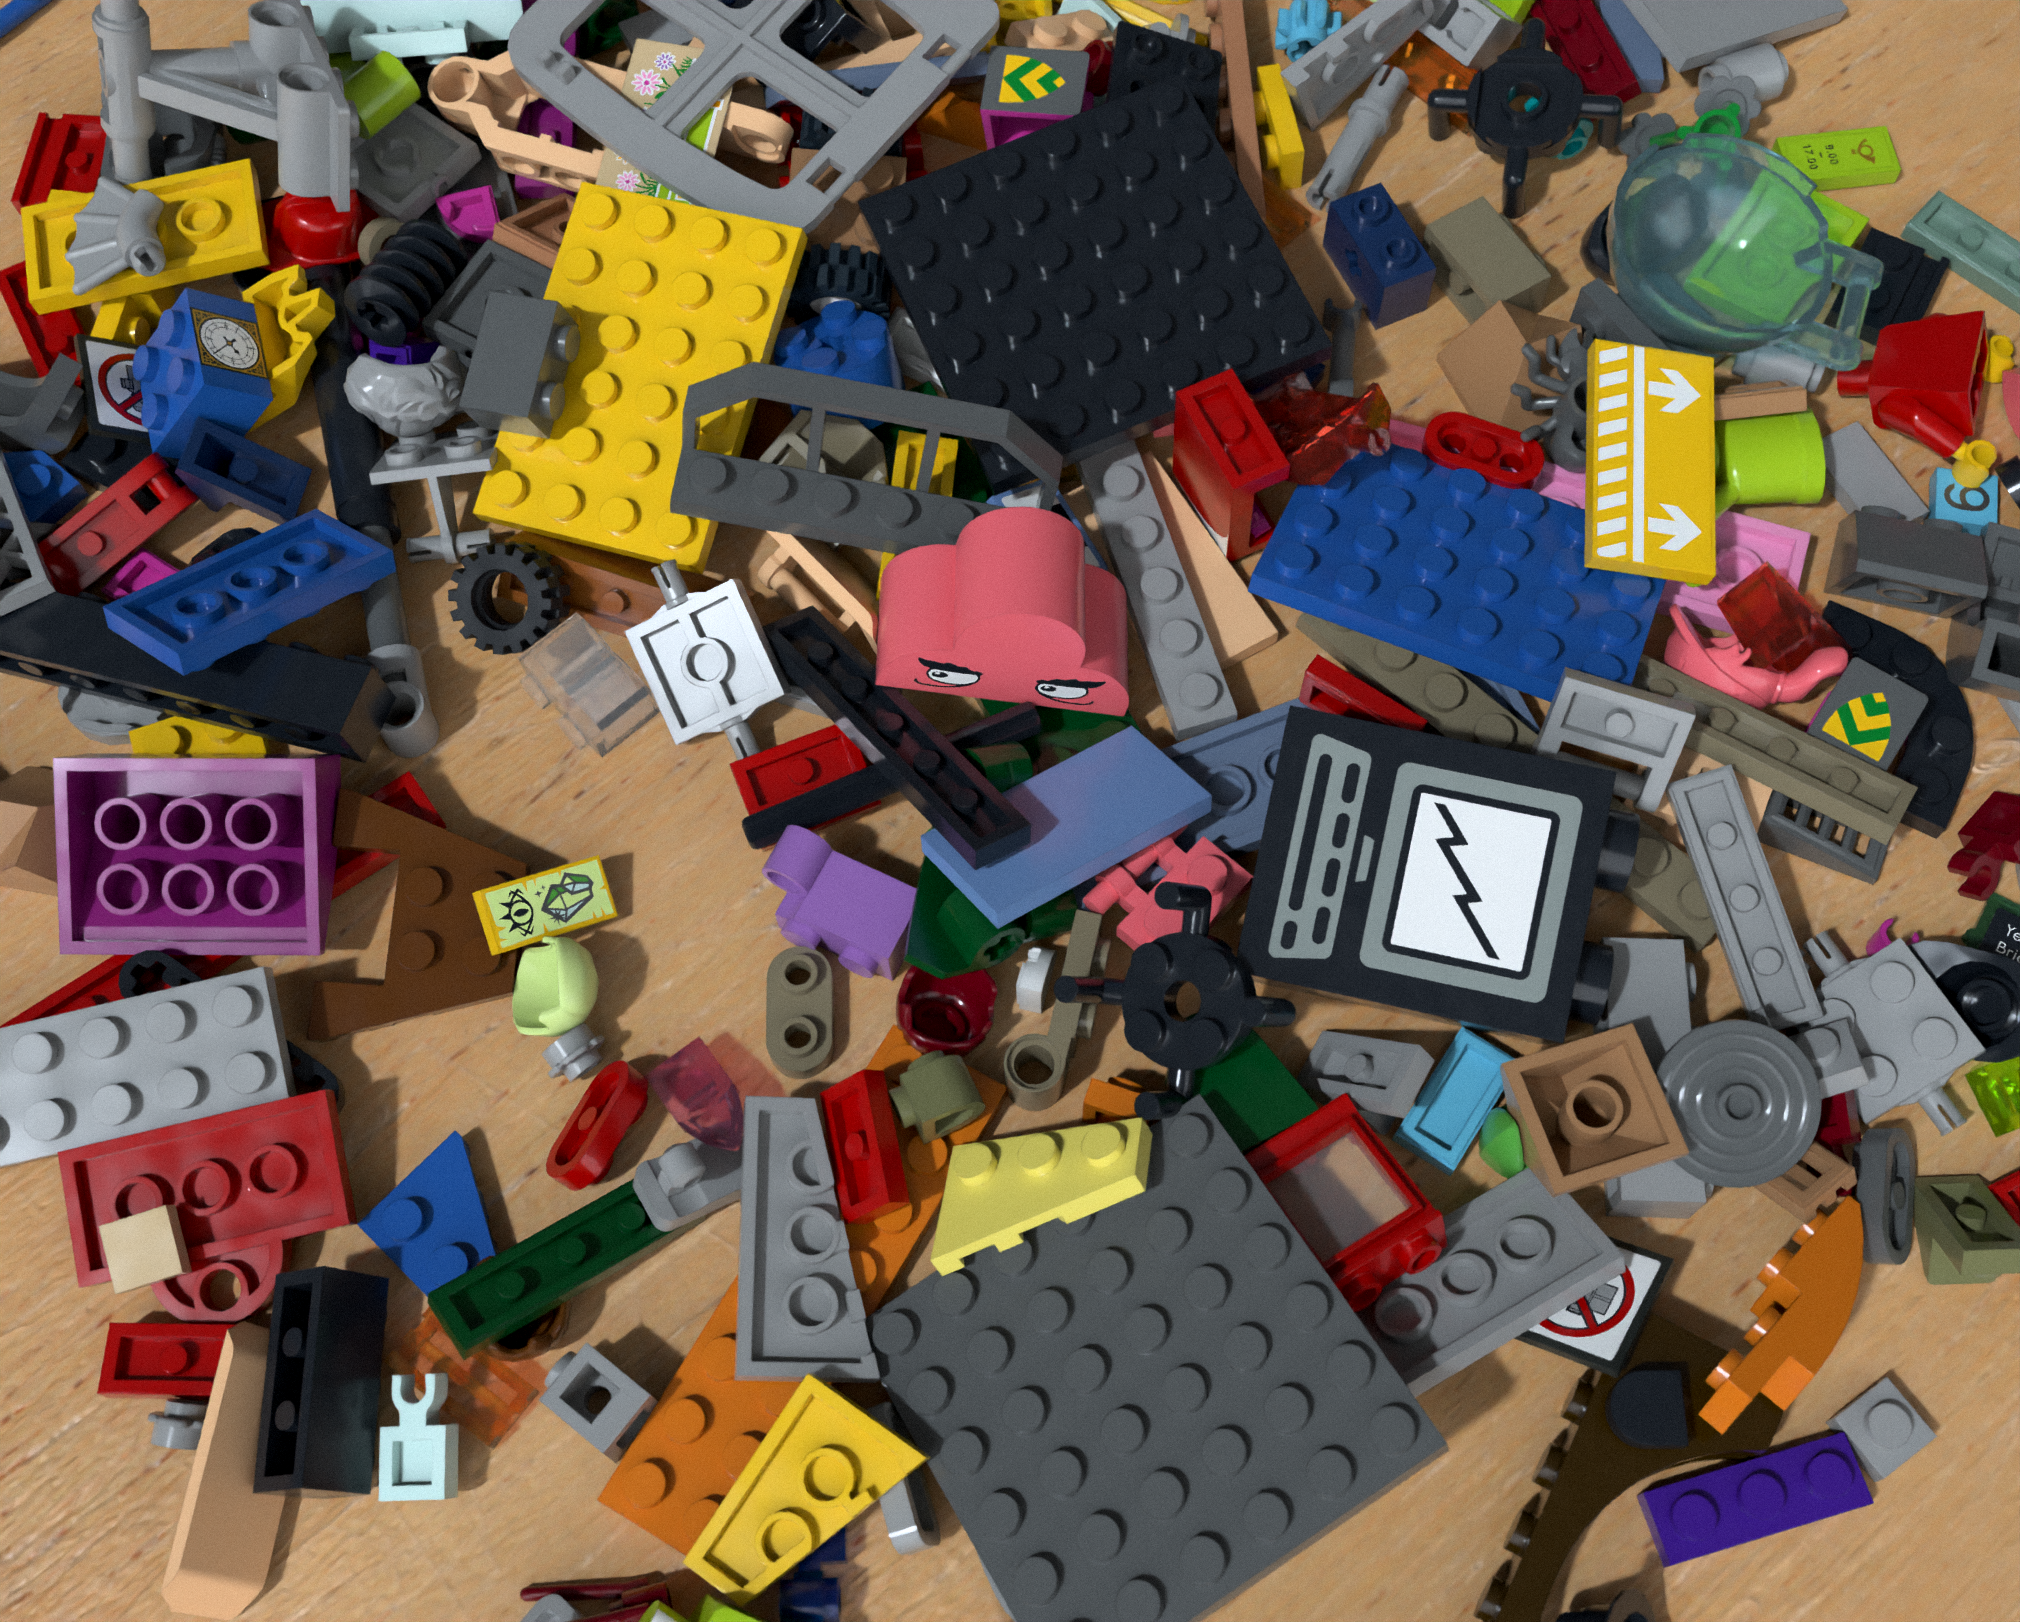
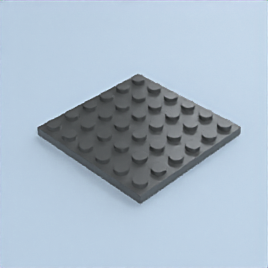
(1149, 1395)

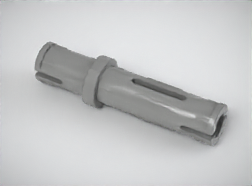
(1367, 121)

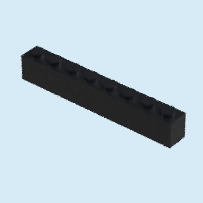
(256, 690)

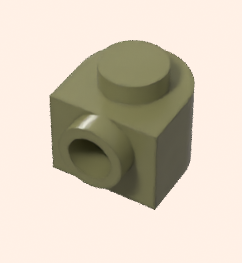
(936, 1096)

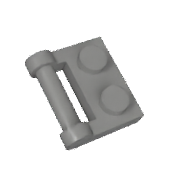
(1619, 724)

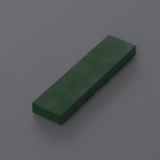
(547, 1269)

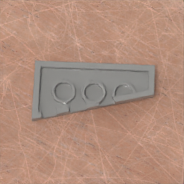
(794, 1262)

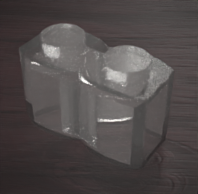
(587, 685)

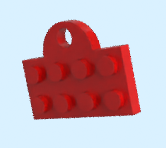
(239, 1191)

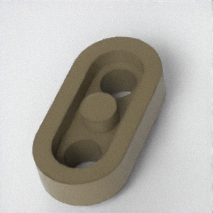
(800, 1008)

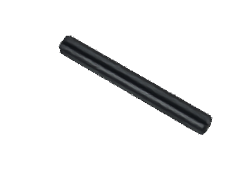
(871, 784)

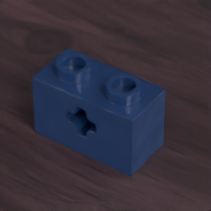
(1378, 256)

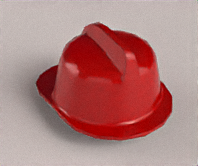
(312, 231)

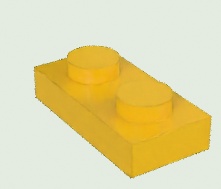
(1281, 141)

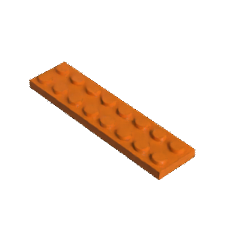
(713, 1425)

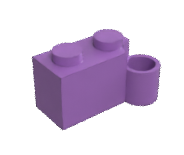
(839, 904)

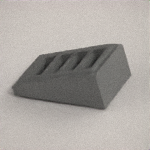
(1816, 847)

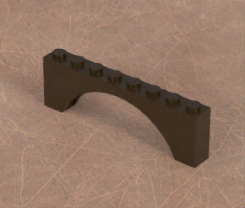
(1597, 1467)

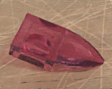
(700, 1096)

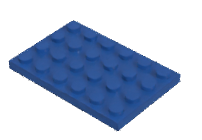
(1457, 573)

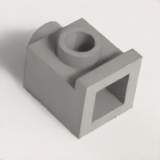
(576, 1380)

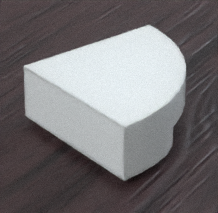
(1035, 978)

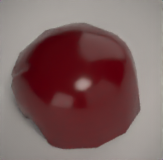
(947, 1012)

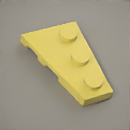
(1027, 1180)

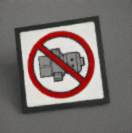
(110, 390)
(1607, 1321)

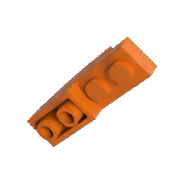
(1798, 1316)

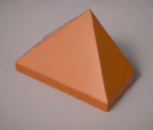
(955, 117)

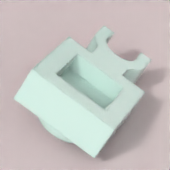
(420, 1454)

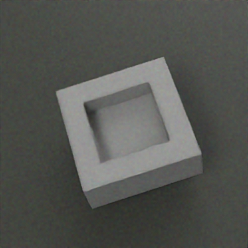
(1882, 1429)

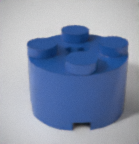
(844, 346)

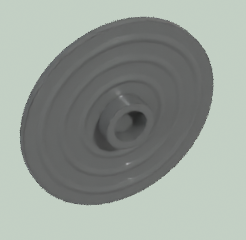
(1740, 1102)

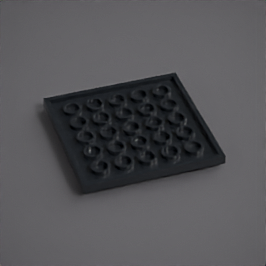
(1093, 276)

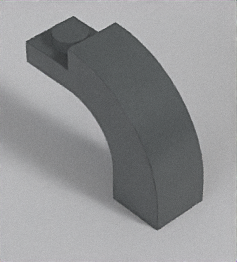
(41, 410)
(1986, 636)

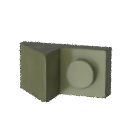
(1963, 1231)

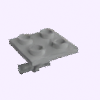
(438, 458)

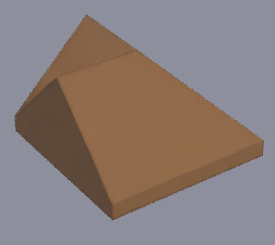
(1489, 360)
(28, 831)
(1590, 1111)

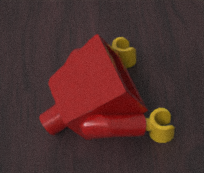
(1931, 385)

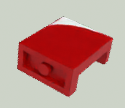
(1223, 459)

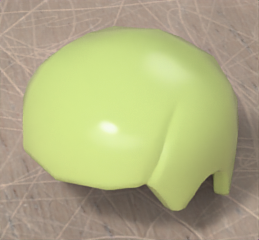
(554, 988)

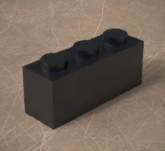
(322, 1384)

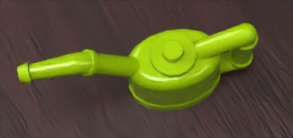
(1768, 461)

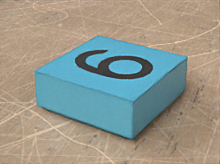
(1961, 504)

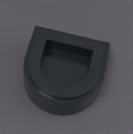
(1648, 1410)

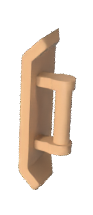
(833, 574)
(223, 1526)

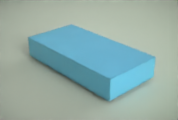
(1454, 1102)

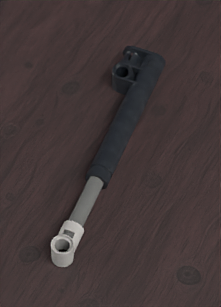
(352, 450)

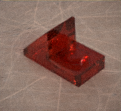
(1776, 621)

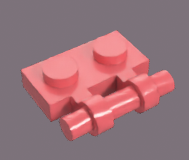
(1199, 866)

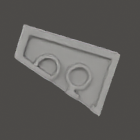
(1349, 56)

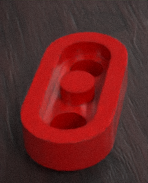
(1484, 449)
(595, 1128)

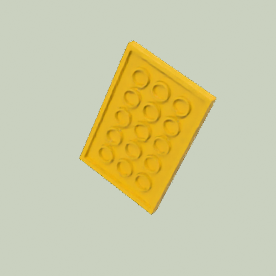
(659, 306)

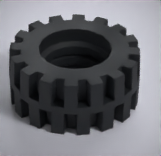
(476, 602)

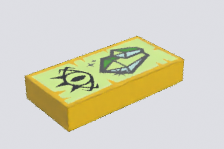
(544, 904)

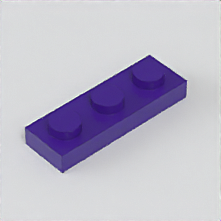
(1754, 1499)

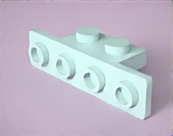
(411, 26)

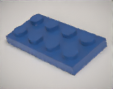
(249, 591)

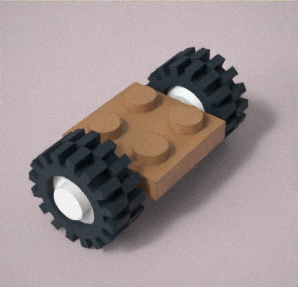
(839, 252)

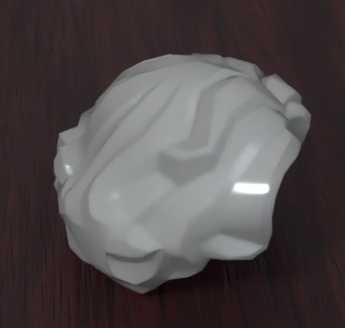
(407, 397)

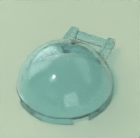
(1733, 253)

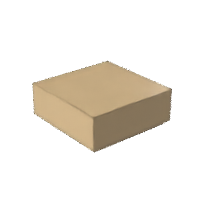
(145, 1249)

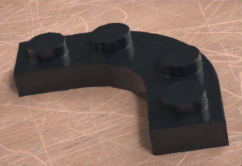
(1941, 741)

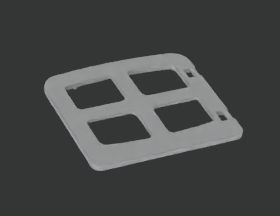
(741, 46)

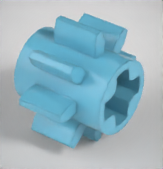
(1305, 26)

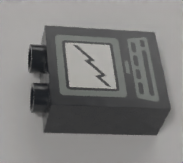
(1435, 878)

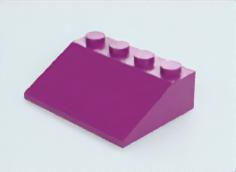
(195, 852)

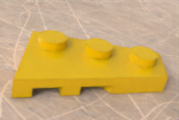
(799, 1489)

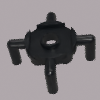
(1524, 134)
(1150, 994)

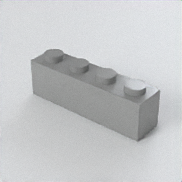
(1653, 992)

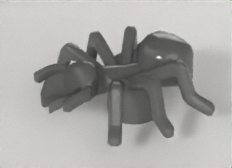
(1569, 409)

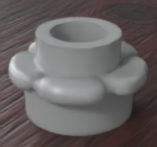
(574, 1053)
(179, 1423)

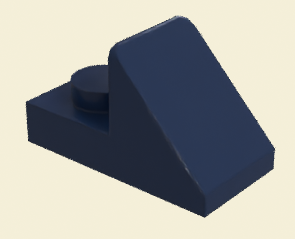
(235, 470)

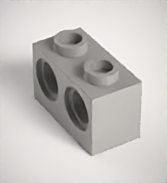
(1471, 31)

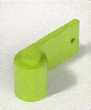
(378, 88)

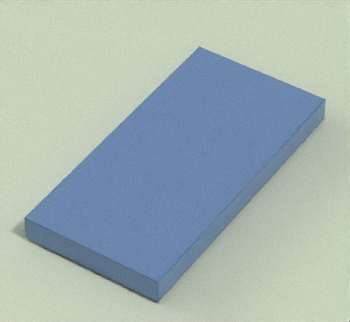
(1081, 821)

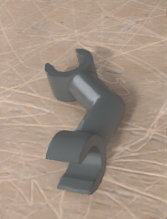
(1343, 325)

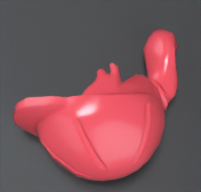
(1725, 668)

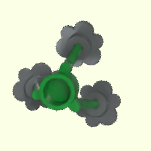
(1721, 111)

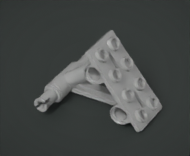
(262, 85)

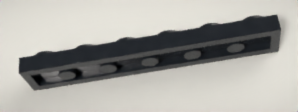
(898, 739)

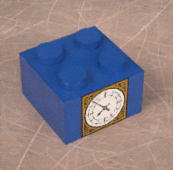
(201, 364)

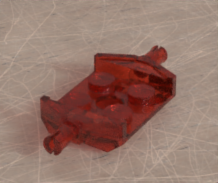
(1323, 428)

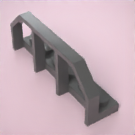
(832, 505)

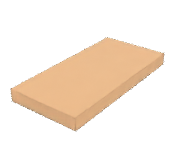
(1228, 610)

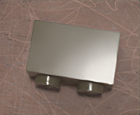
(1484, 261)

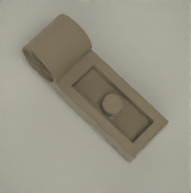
(1085, 956)

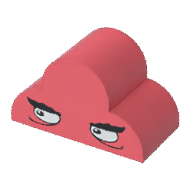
(1006, 617)

